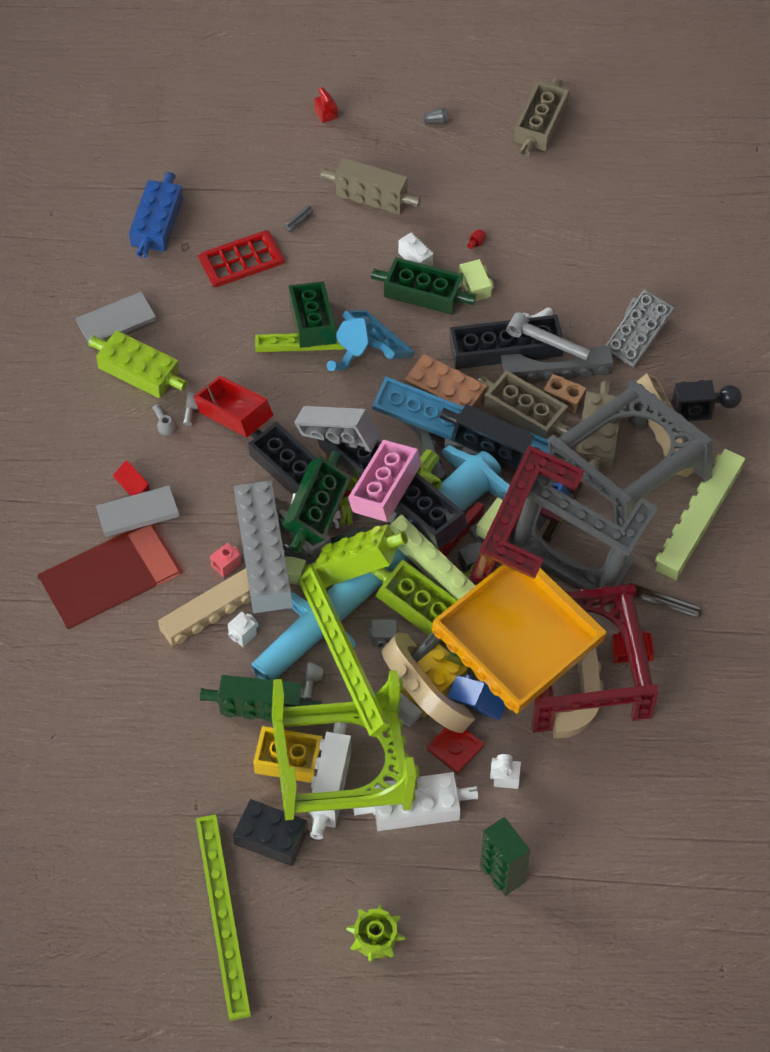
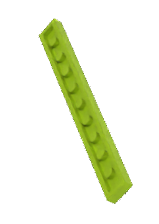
(343, 653)
(223, 918)

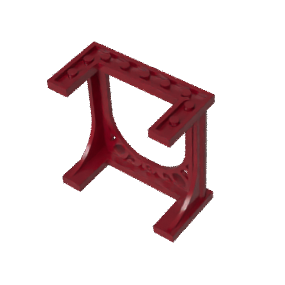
(495, 545)
(643, 693)

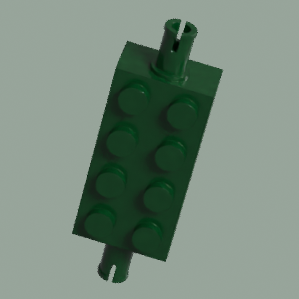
(423, 285)
(316, 501)
(252, 697)

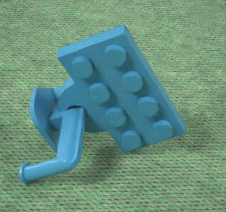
(365, 330)

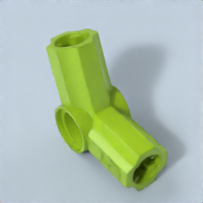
(428, 462)

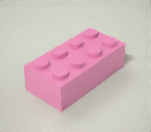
(385, 480)

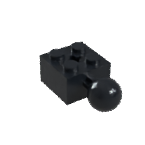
(698, 399)

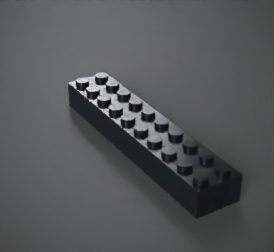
(421, 503)

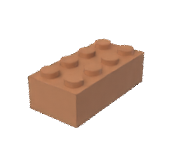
(446, 382)

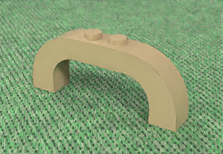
(446, 712)
(574, 722)

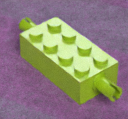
(137, 364)
(357, 555)
(413, 595)

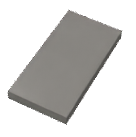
(120, 316)
(639, 328)
(137, 511)

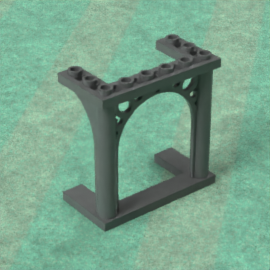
(634, 405)
(619, 538)

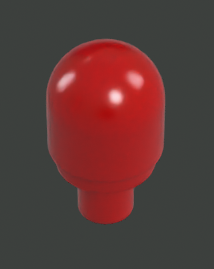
(476, 238)

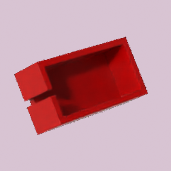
(233, 406)

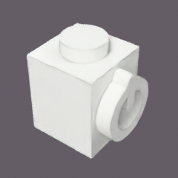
(242, 628)

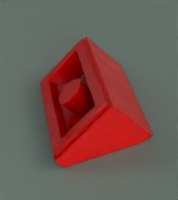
(130, 479)

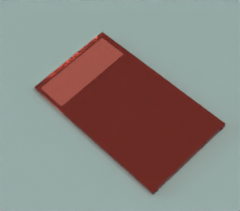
(109, 574)

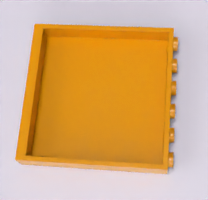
(518, 634)

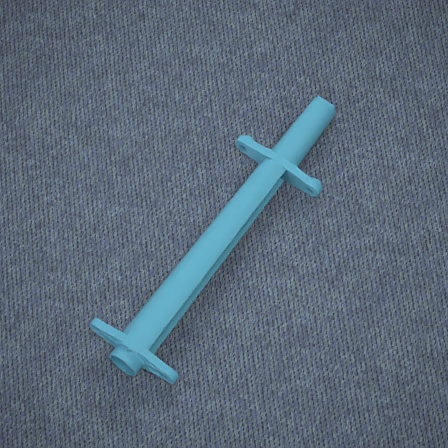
(463, 487)

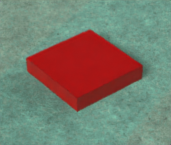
(455, 748)

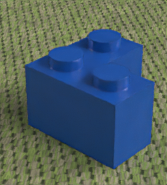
(476, 696)

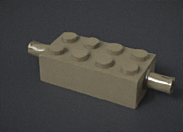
(541, 116)
(371, 186)
(525, 405)
(601, 445)

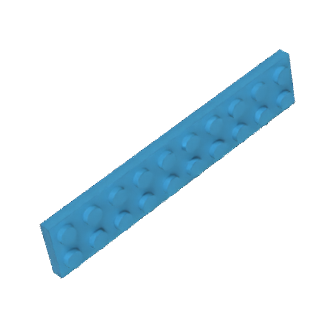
(423, 409)

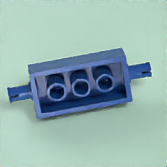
(156, 215)

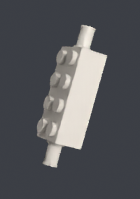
(330, 775)
(435, 802)

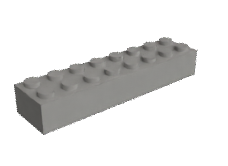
(262, 547)

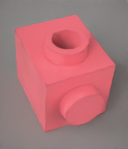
(226, 559)

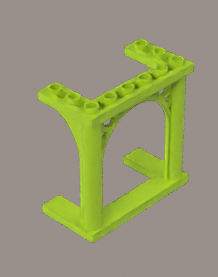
(367, 796)

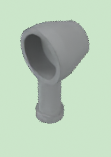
(190, 406)
(164, 428)
(313, 674)

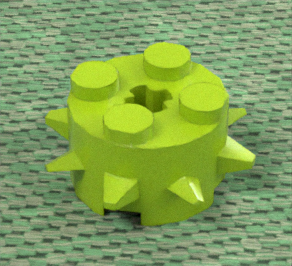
(375, 945)

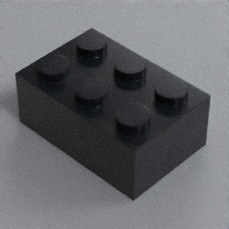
(269, 834)

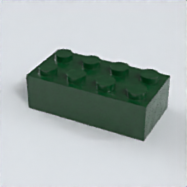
(312, 314)
(504, 856)

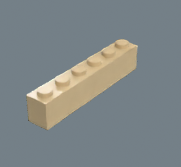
(653, 385)
(206, 609)

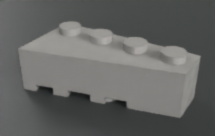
(338, 425)

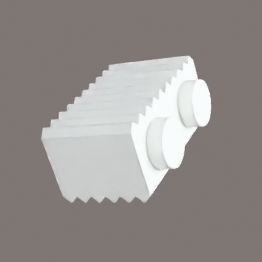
(414, 250)

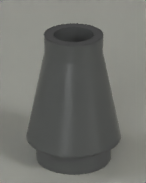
(436, 116)

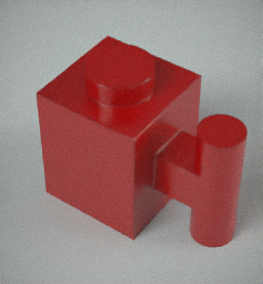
(325, 106)

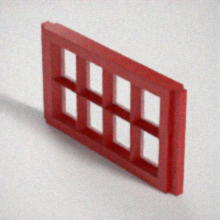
(210, 270)

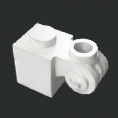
(505, 771)

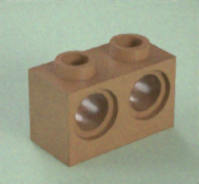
(565, 391)

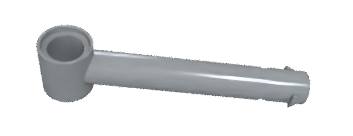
(520, 325)

